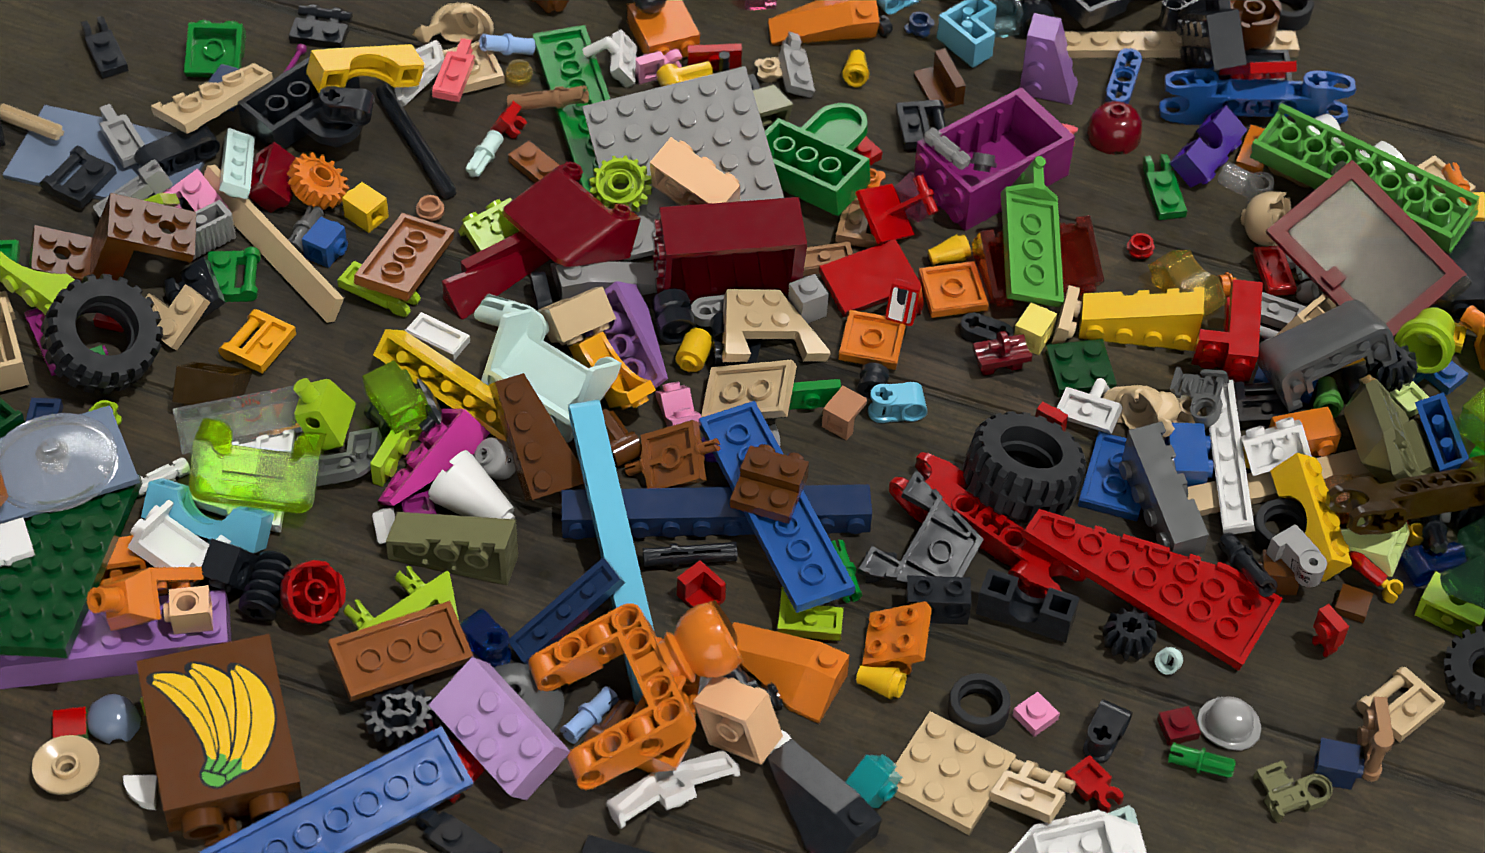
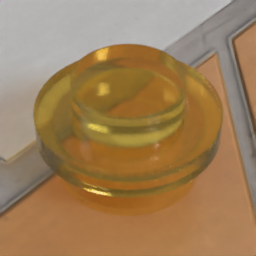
(519, 72)

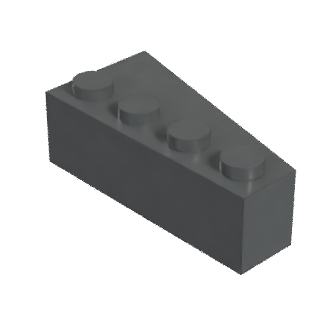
(1161, 491)

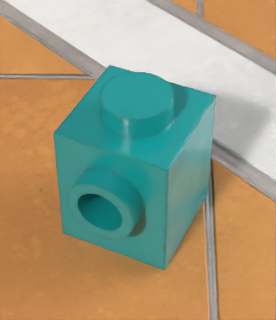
(875, 779)

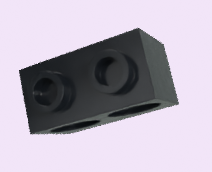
(945, 595)

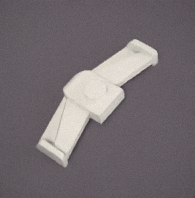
(670, 787)

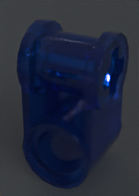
(487, 638)

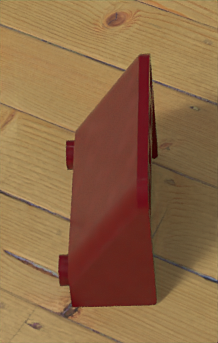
(571, 222)

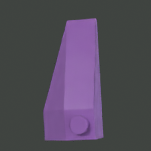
(633, 333)

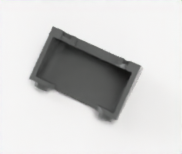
(1323, 346)

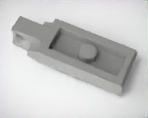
(795, 67)
(120, 135)

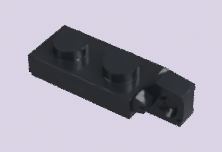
(452, 835)

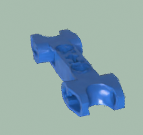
(1248, 97)

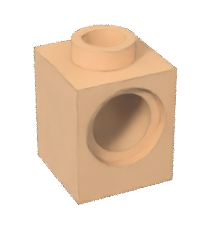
(199, 606)

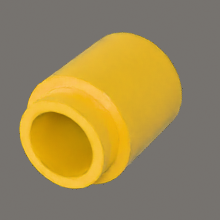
(694, 350)

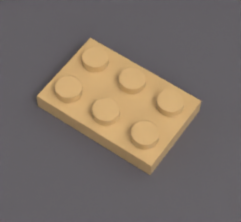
(764, 382)

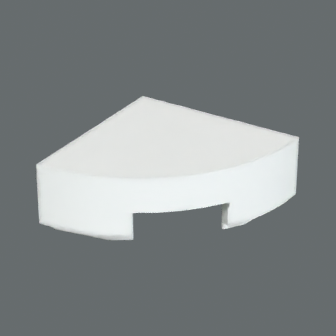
(383, 522)
(142, 789)

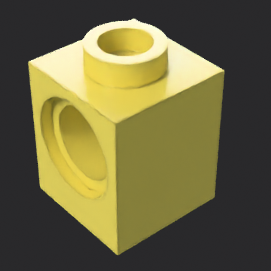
(1037, 326)

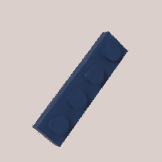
(567, 610)

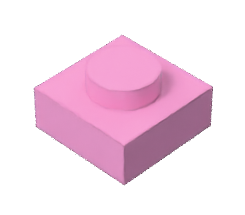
(1036, 714)

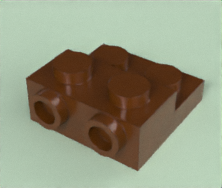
(770, 483)

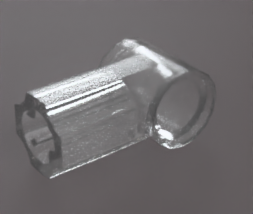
(1245, 181)

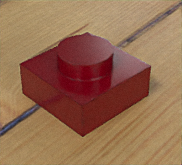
(1178, 725)

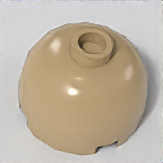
(1262, 213)

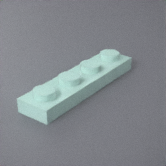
(237, 164)

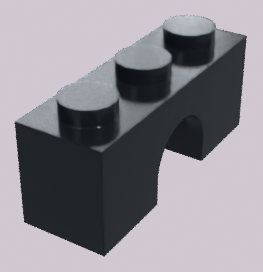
(1005, 602)

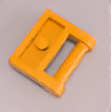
(263, 346)

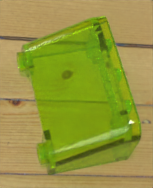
(254, 475)

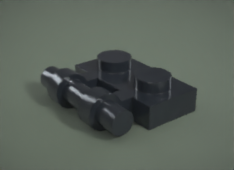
(320, 33)
(202, 279)

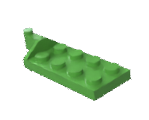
(1032, 239)

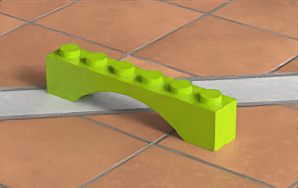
(33, 286)

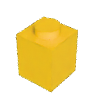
(365, 207)

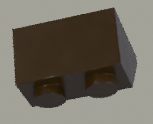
(208, 382)

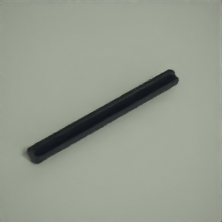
(416, 141)

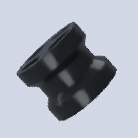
(872, 375)

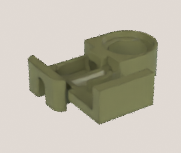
(1289, 796)

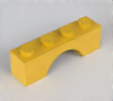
(393, 64)
(1302, 481)

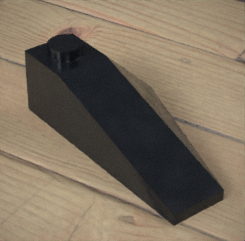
(821, 804)

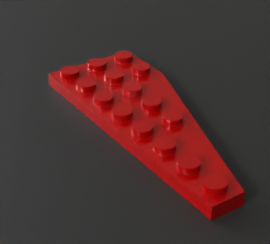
(1190, 596)

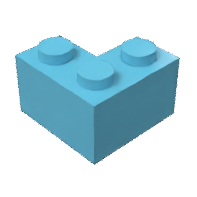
(969, 30)

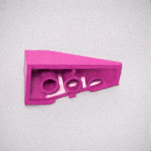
(439, 446)

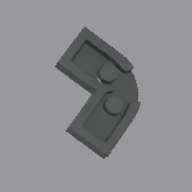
(355, 461)

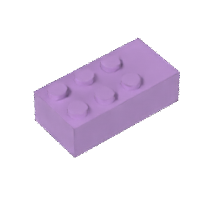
(499, 728)

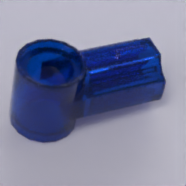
(1422, 563)

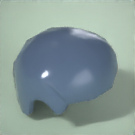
(113, 718)

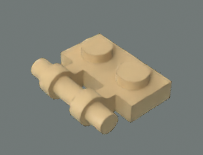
(1029, 796)

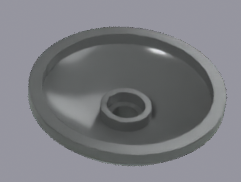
(545, 704)

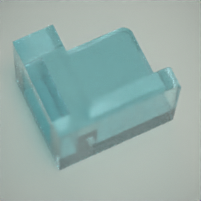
(1008, 18)

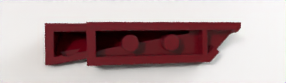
(491, 273)

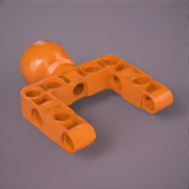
(661, 668)

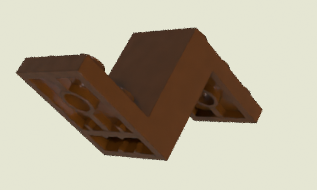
(122, 228)

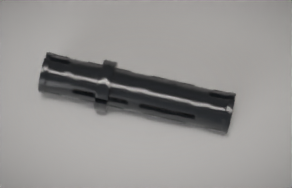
(689, 554)
(1242, 558)

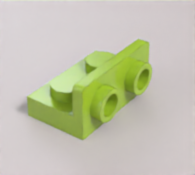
(487, 227)

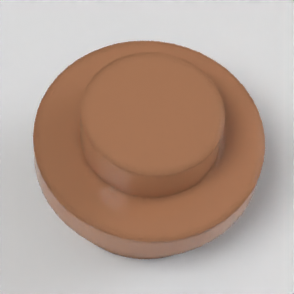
(430, 208)

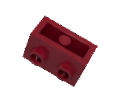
(270, 178)

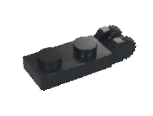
(104, 49)

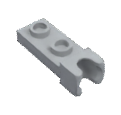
(150, 180)

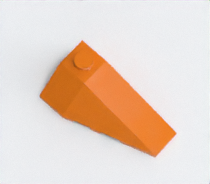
(827, 21)

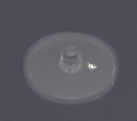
(57, 462)

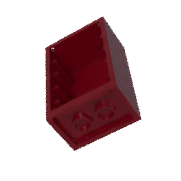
(729, 246)

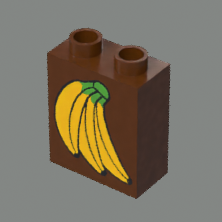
(219, 735)

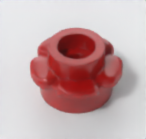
(1141, 246)

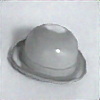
(1229, 723)

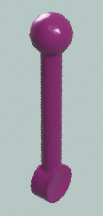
(301, 49)

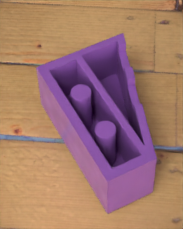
(1046, 63)

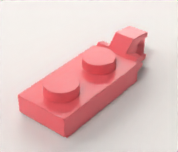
(454, 72)

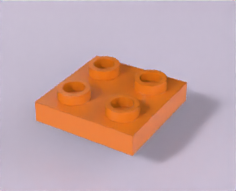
(897, 637)

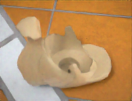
(456, 22)
(1149, 409)

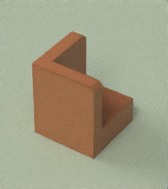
(841, 412)

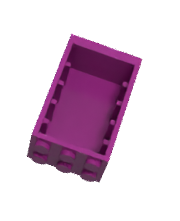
(1011, 130)

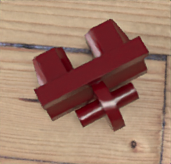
(1002, 352)

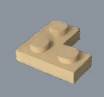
(180, 316)

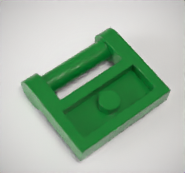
(226, 269)

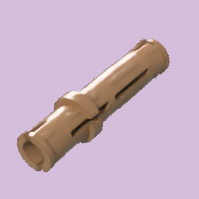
(557, 97)

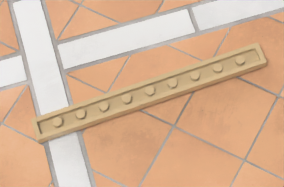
(1150, 44)

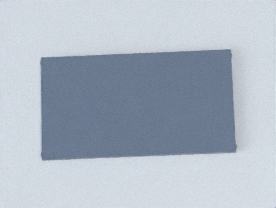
(42, 156)

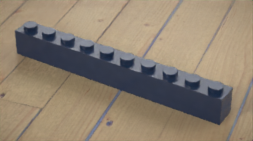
(708, 511)

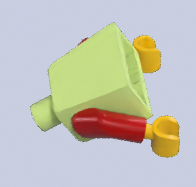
(1379, 554)

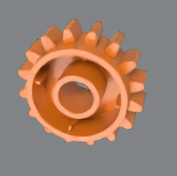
(317, 181)

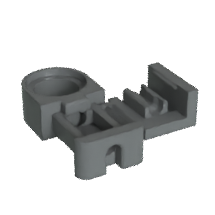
(1202, 391)

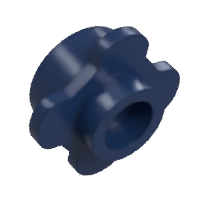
(919, 24)

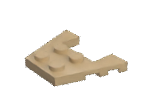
(765, 316)

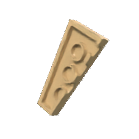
(212, 99)

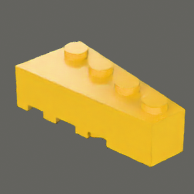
(1143, 318)

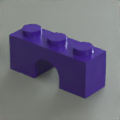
(1199, 159)

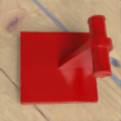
(886, 212)

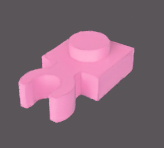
(649, 64)

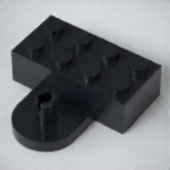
(1211, 36)
(291, 109)

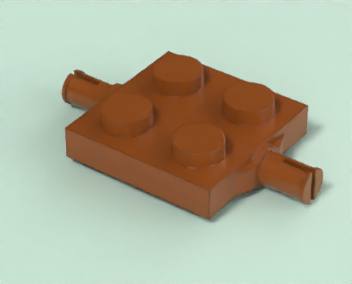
(673, 456)

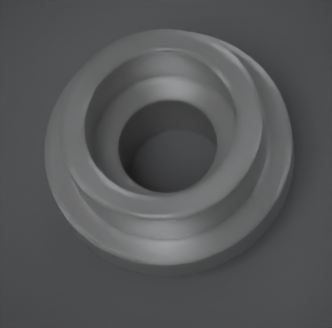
(983, 162)

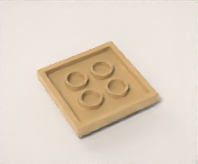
(950, 772)

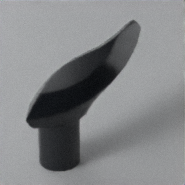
(433, 408)

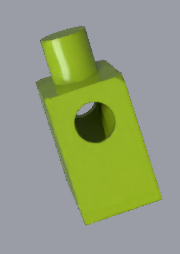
(324, 410)

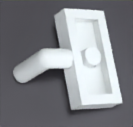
(623, 56)
(1091, 409)

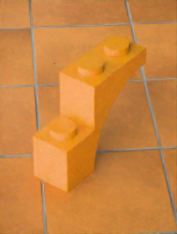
(628, 387)

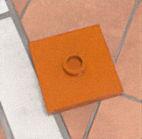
(953, 289)
(871, 340)

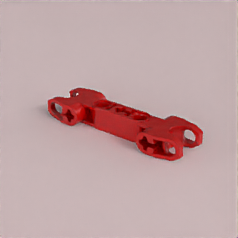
(1026, 560)

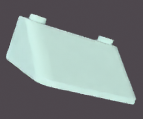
(553, 374)

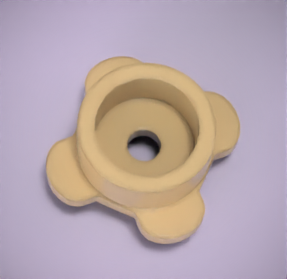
(768, 69)

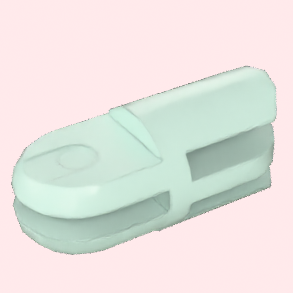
(494, 307)

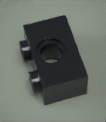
(227, 566)

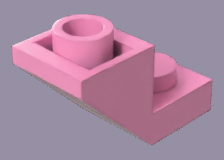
(676, 404)

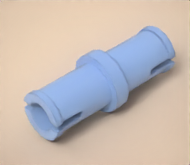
(507, 44)
(589, 714)

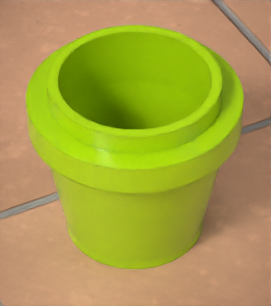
(1430, 339)

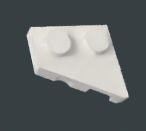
(433, 59)

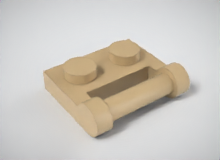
(1409, 709)

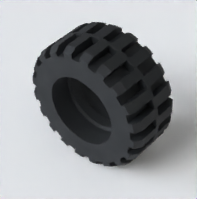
(116, 301)
(1023, 465)

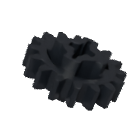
(399, 715)

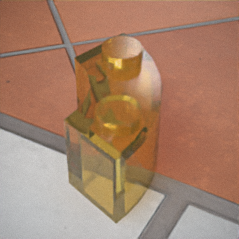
(1182, 271)

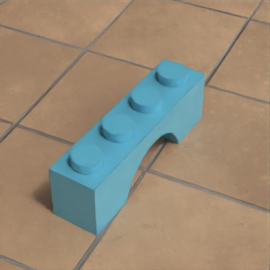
(243, 526)

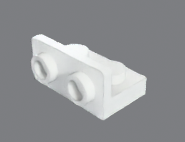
(1274, 445)

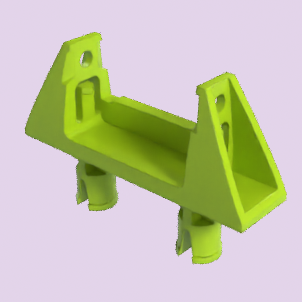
(420, 597)

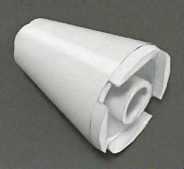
(469, 490)

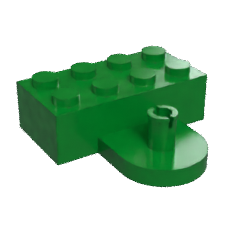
(819, 157)

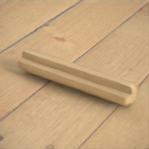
(30, 122)

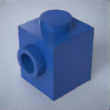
(325, 242)

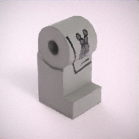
(1299, 555)

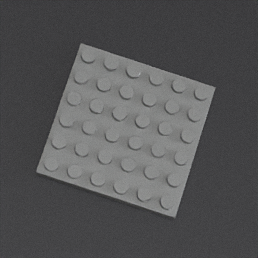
(709, 114)

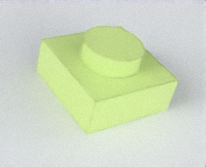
(1407, 397)

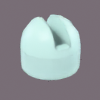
(1163, 658)

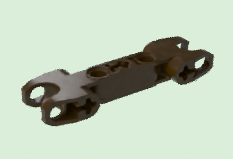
(1391, 504)

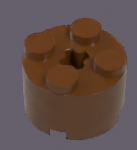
(1258, 21)

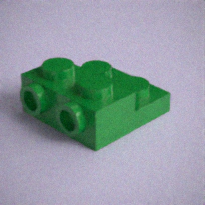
(213, 44)

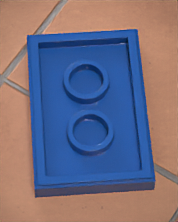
(1103, 485)

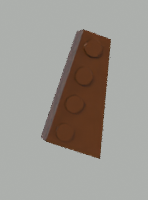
(537, 447)

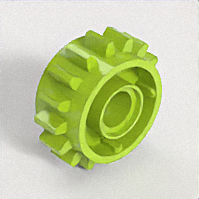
(621, 171)

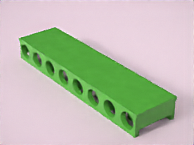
(1312, 156)

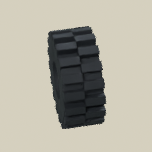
(1459, 670)

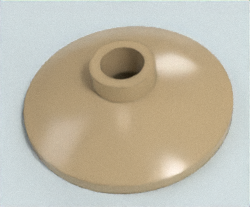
(65, 753)

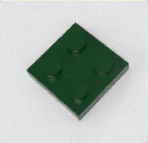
(1079, 365)

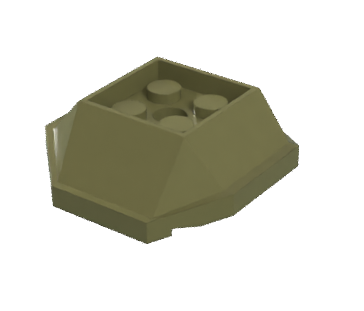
(1385, 436)

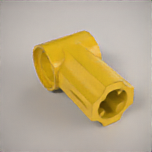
(671, 74)

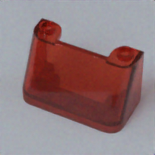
(1078, 252)

